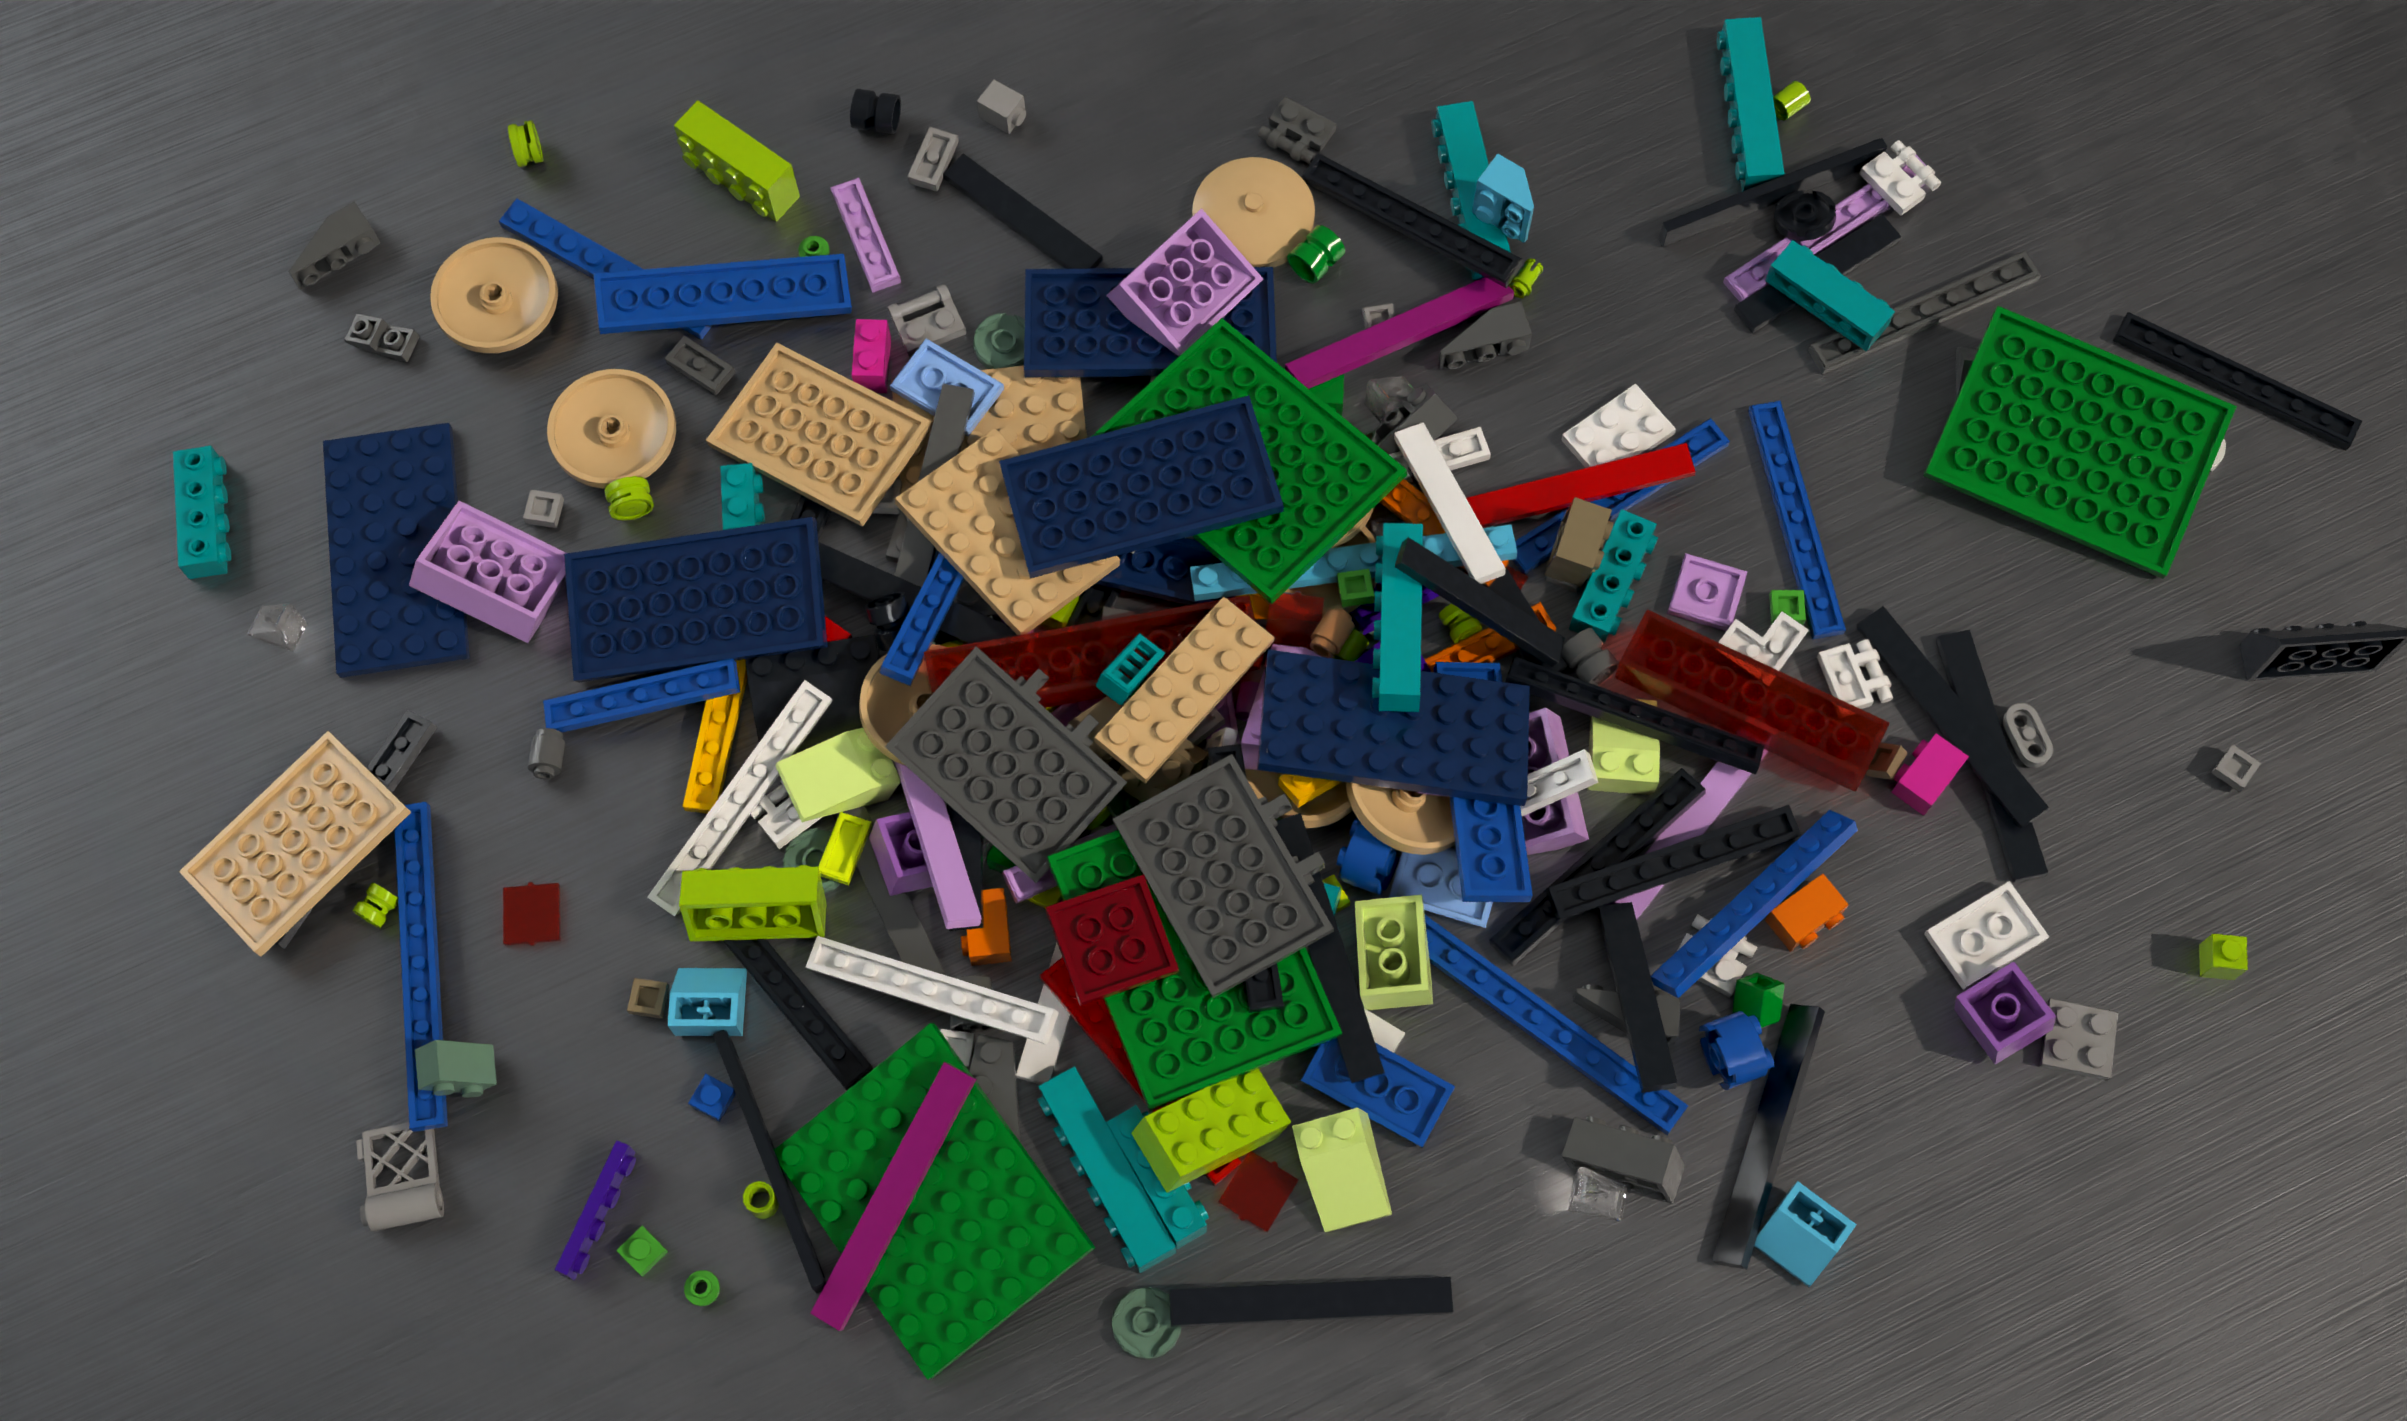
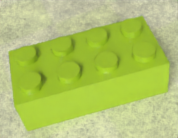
(736, 161)
(753, 903)
(1210, 1128)

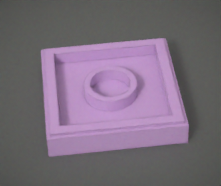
(1707, 592)

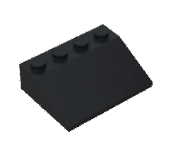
(2319, 650)
(833, 670)

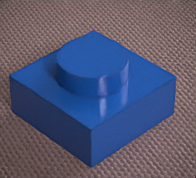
(712, 1097)

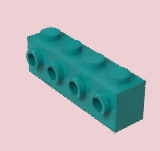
(1829, 295)
(741, 496)
(200, 512)
(1610, 584)
(1176, 1209)

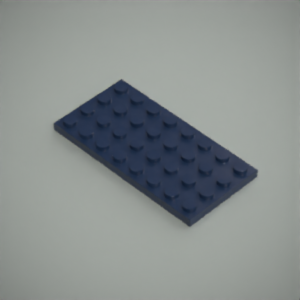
(1082, 333)
(1140, 486)
(382, 510)
(695, 600)
(1459, 744)

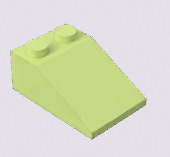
(1623, 758)
(838, 776)
(1393, 953)
(1342, 1169)

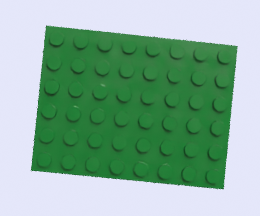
(2080, 442)
(1318, 458)
(1173, 1026)
(978, 1230)

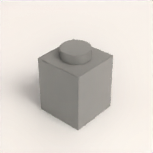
(1001, 107)

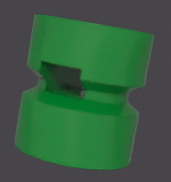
(1315, 254)

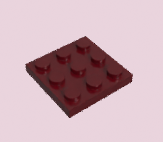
(1112, 940)

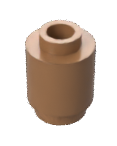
(1331, 633)

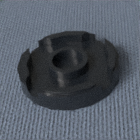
(1804, 215)

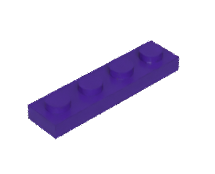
(591, 1223)

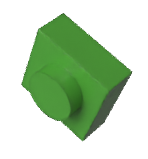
(1355, 588)
(1789, 602)
(642, 1251)

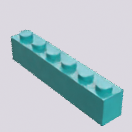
(1751, 102)
(1465, 162)
(1399, 624)
(1106, 1169)

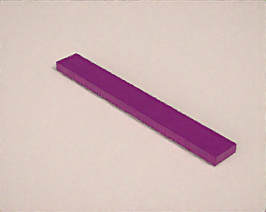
(1398, 332)
(893, 1196)

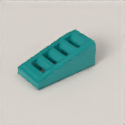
(1119, 686)

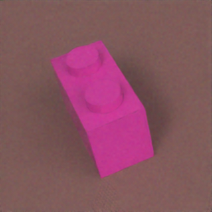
(871, 354)
(1929, 774)

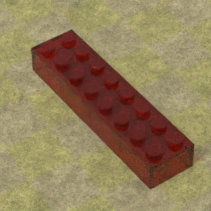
(1751, 700)

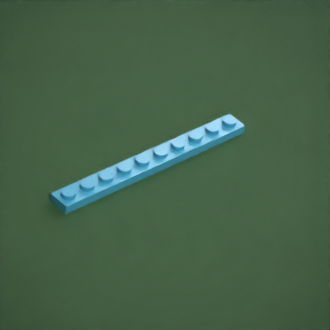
(1220, 581)

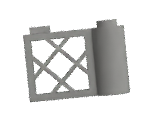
(405, 1201)

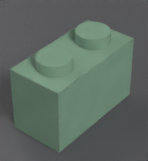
(455, 1067)

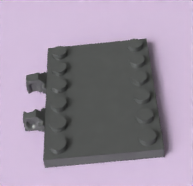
(1007, 762)
(1225, 874)

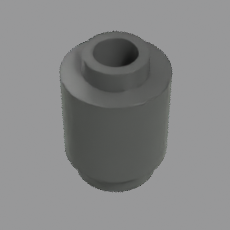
(546, 753)

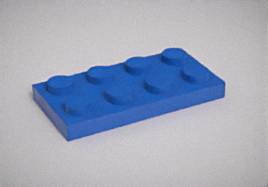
(1401, 1099)

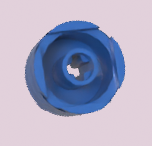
(1366, 861)
(1735, 1049)

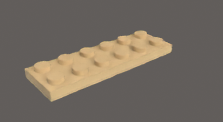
(1184, 690)

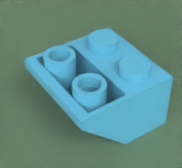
(1504, 198)
(707, 1001)
(1803, 1234)

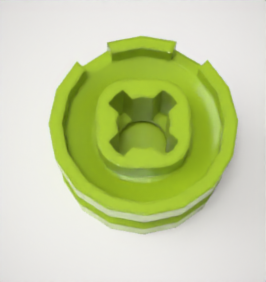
(525, 143)
(629, 498)

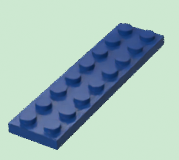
(722, 293)
(1488, 833)

